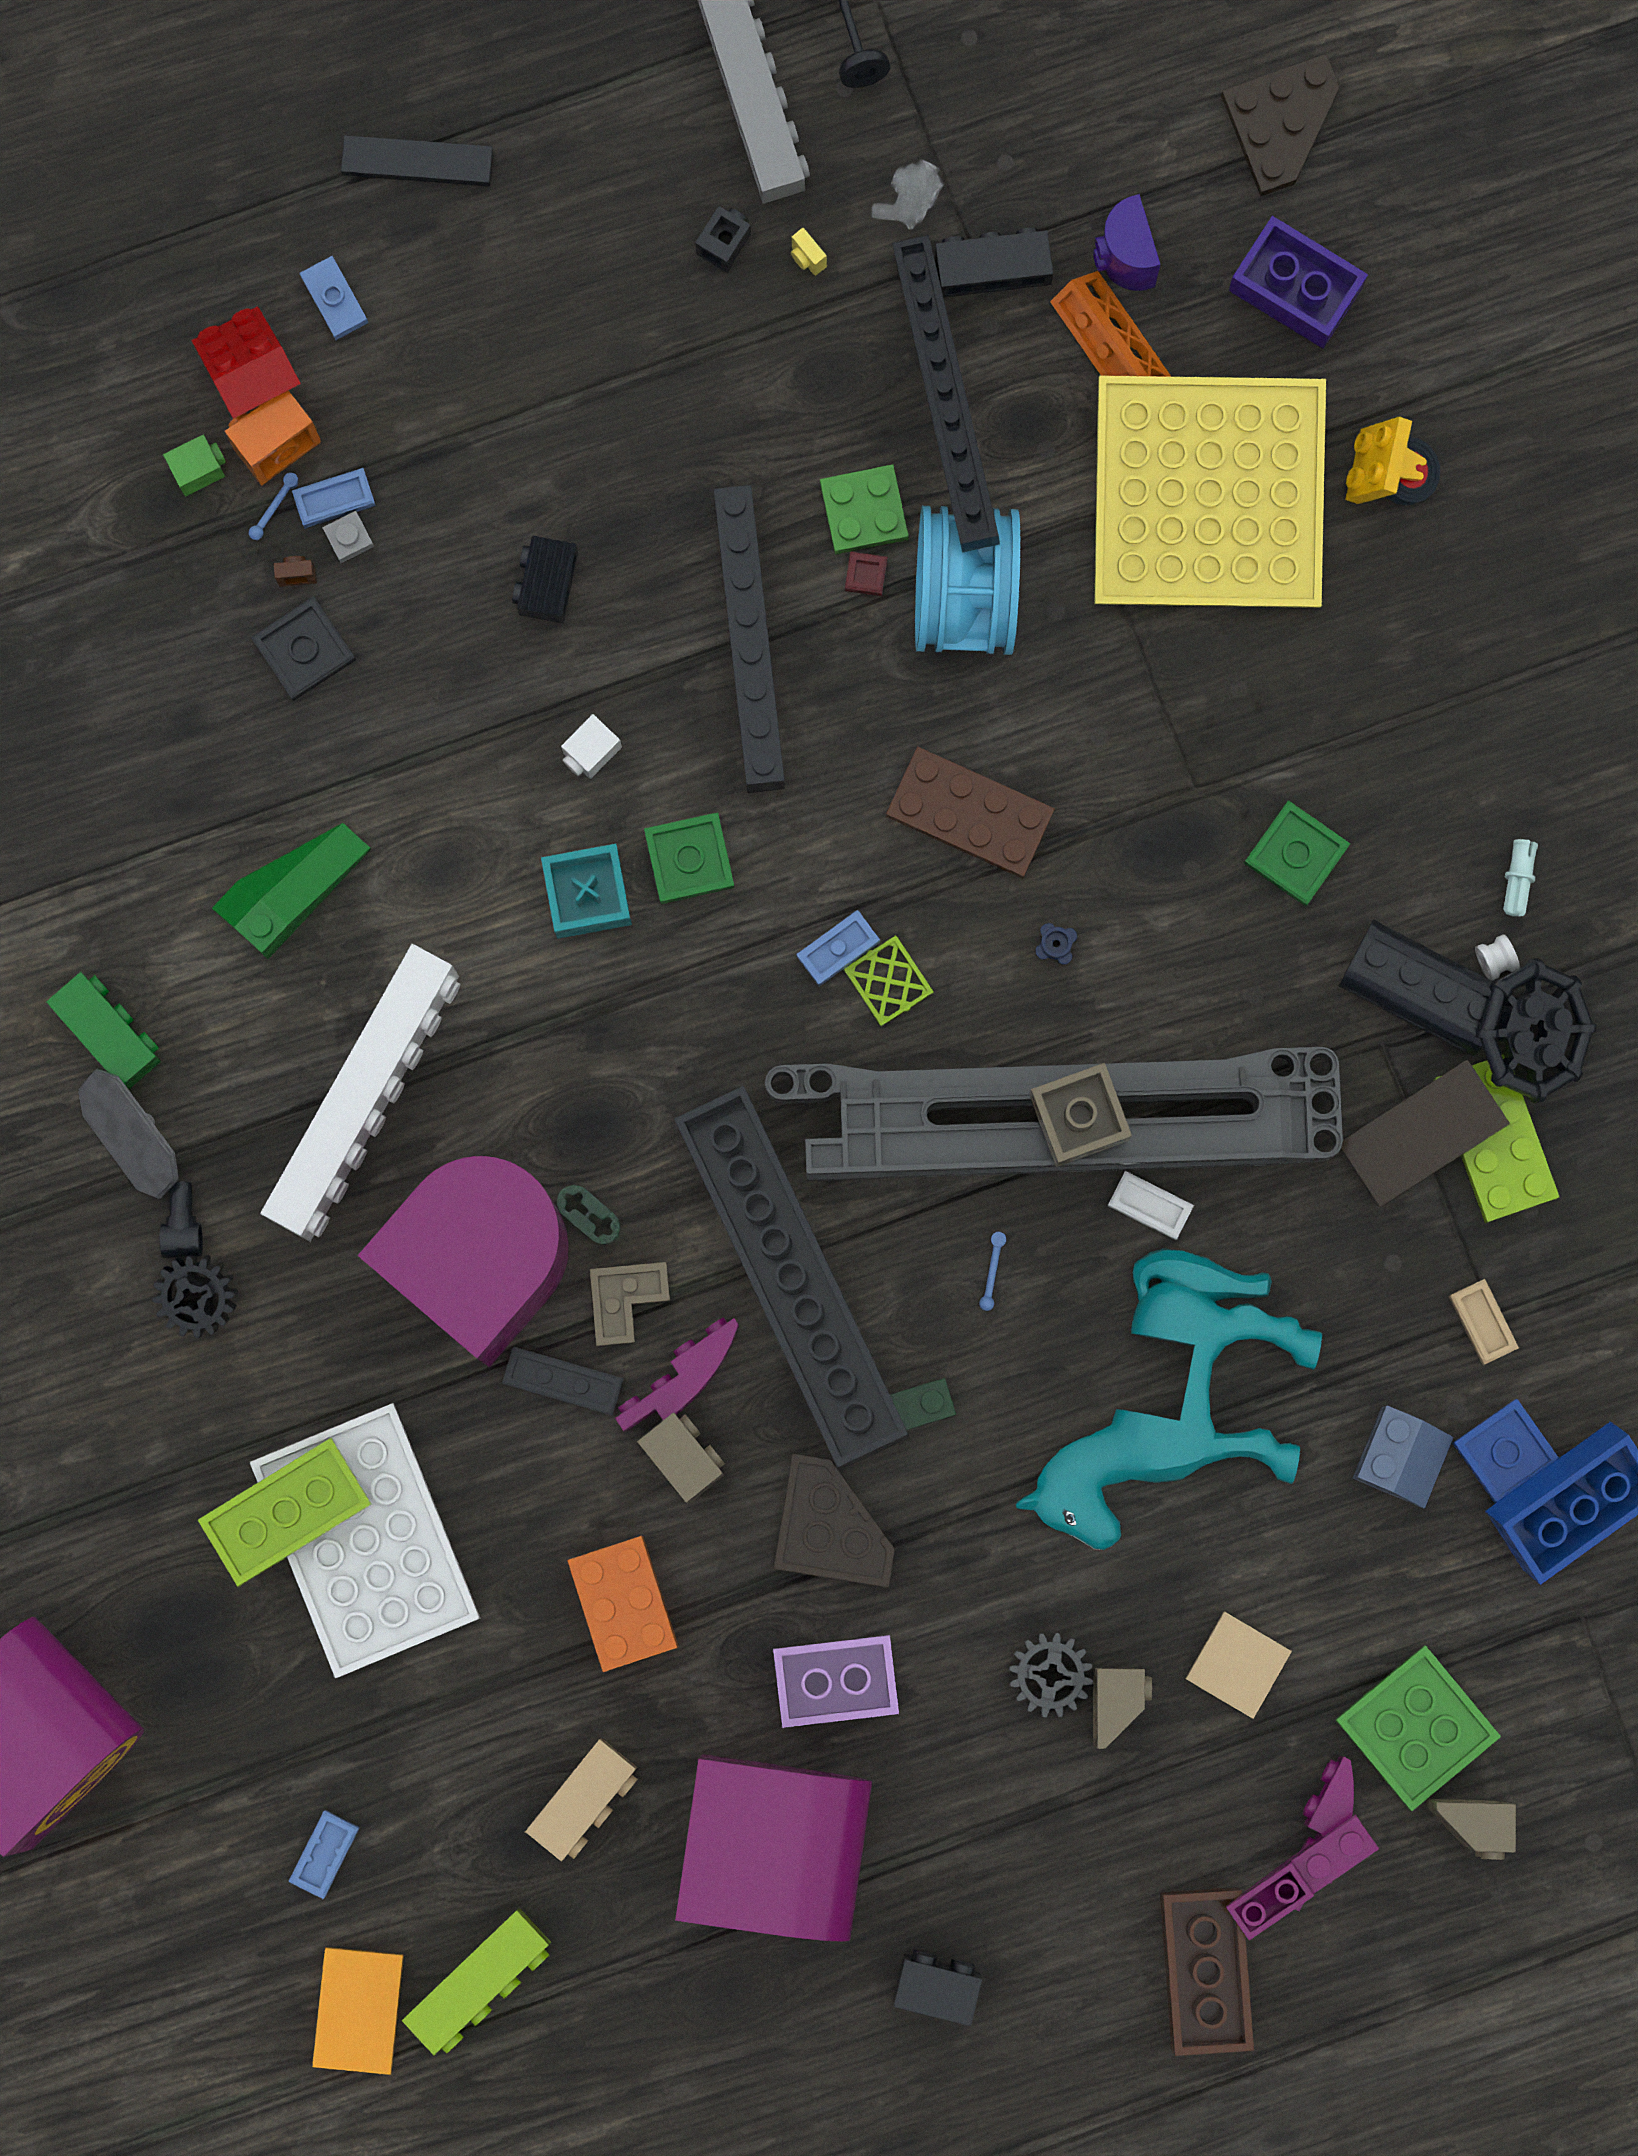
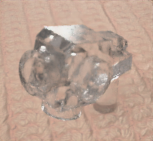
(917, 191)

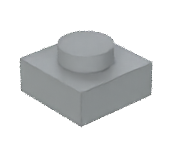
(348, 537)

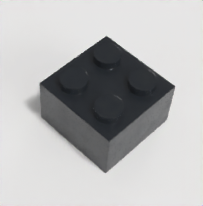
(937, 1988)

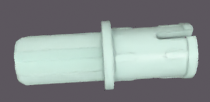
(1520, 877)

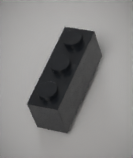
(994, 262)

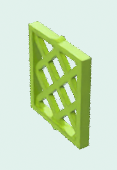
(872, 956)

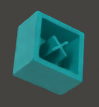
(586, 891)

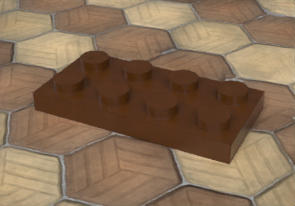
(970, 812)

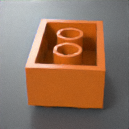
(623, 1603)

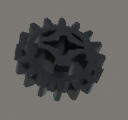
(201, 1308)

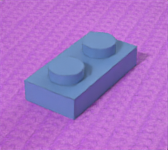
(838, 948)

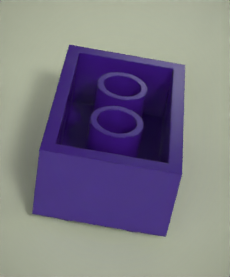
(1297, 282)

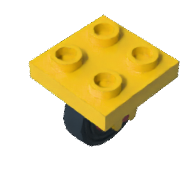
(1392, 465)

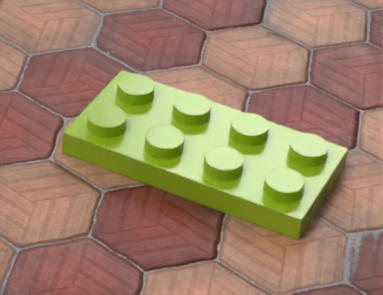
(1510, 1166)
(284, 1512)

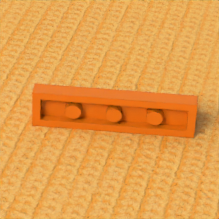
(1098, 337)

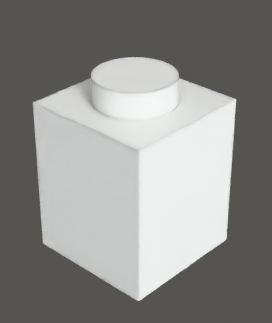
(590, 747)

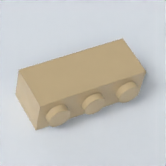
(583, 1801)

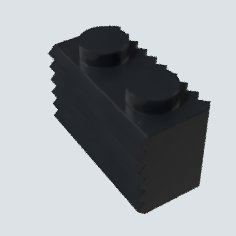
(546, 579)

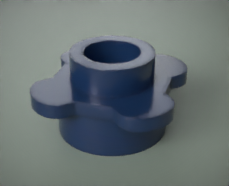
(1049, 935)

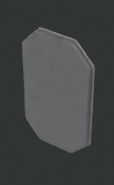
(128, 1133)

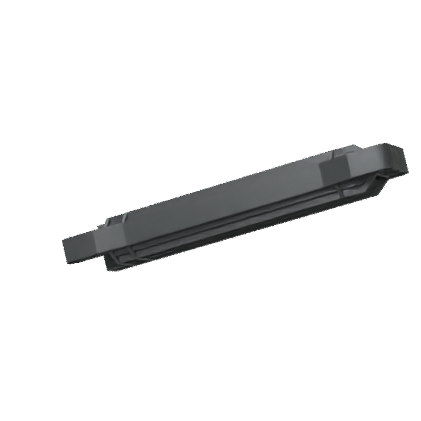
(892, 1138)

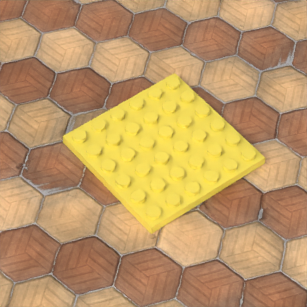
(1210, 491)

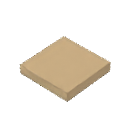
(1238, 1665)

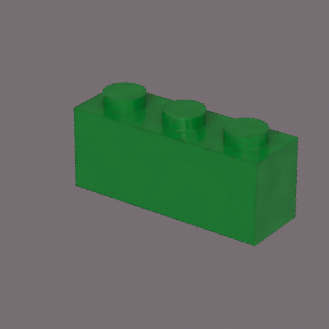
(105, 1029)

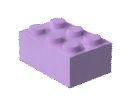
(836, 1681)

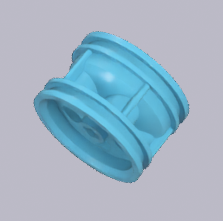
(966, 596)

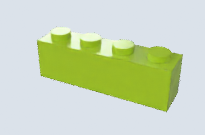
(476, 1982)

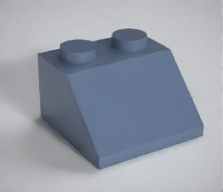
(1403, 1456)

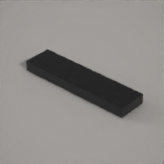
(417, 160)

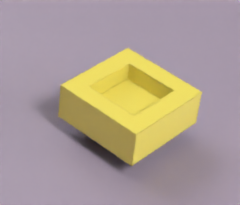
(807, 252)

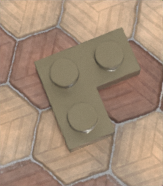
(615, 1293)

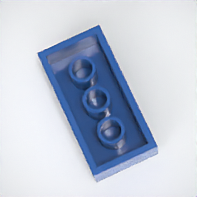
(1570, 1503)

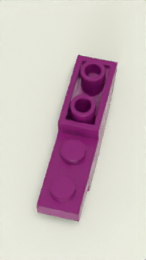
(696, 1369)
(1334, 1802)
(1301, 1877)

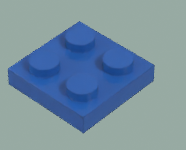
(1505, 1450)

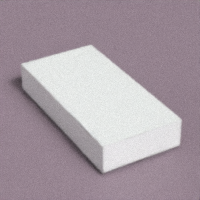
(1150, 1205)

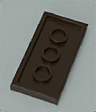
(1424, 1133)

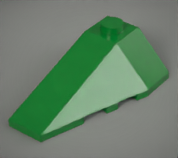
(286, 891)

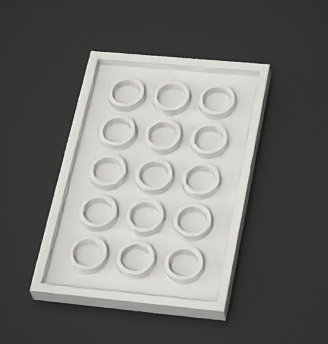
(388, 1570)

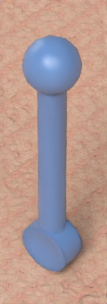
(290, 482)
(998, 1240)

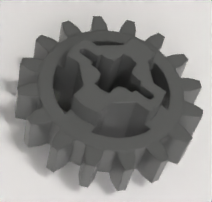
(1048, 1693)

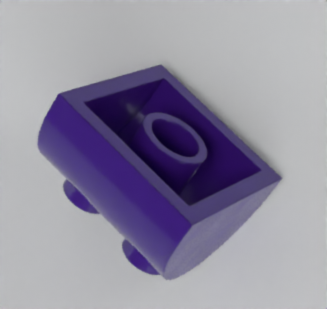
(1127, 247)

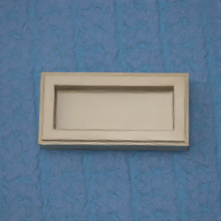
(1483, 1322)

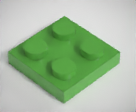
(864, 509)

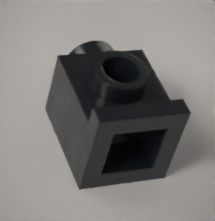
(723, 223)

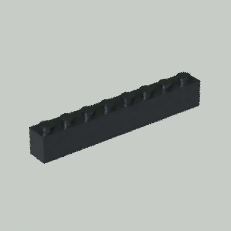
(749, 639)

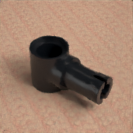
(181, 1232)

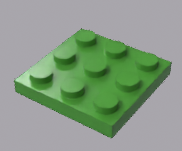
(1417, 1728)

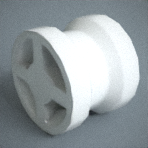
(1497, 957)

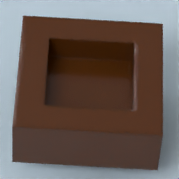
(295, 571)

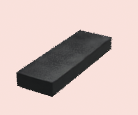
(563, 1381)

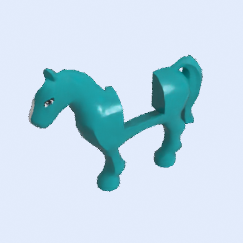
(1163, 1448)

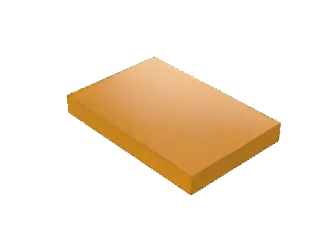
(358, 2010)

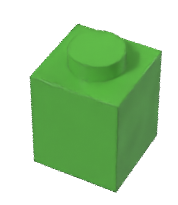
(195, 464)

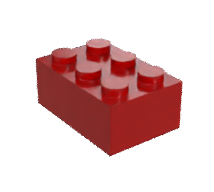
(245, 361)

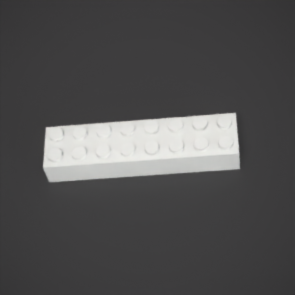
(361, 1093)

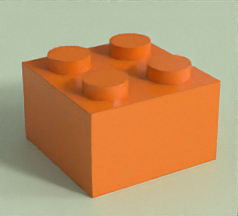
(272, 436)

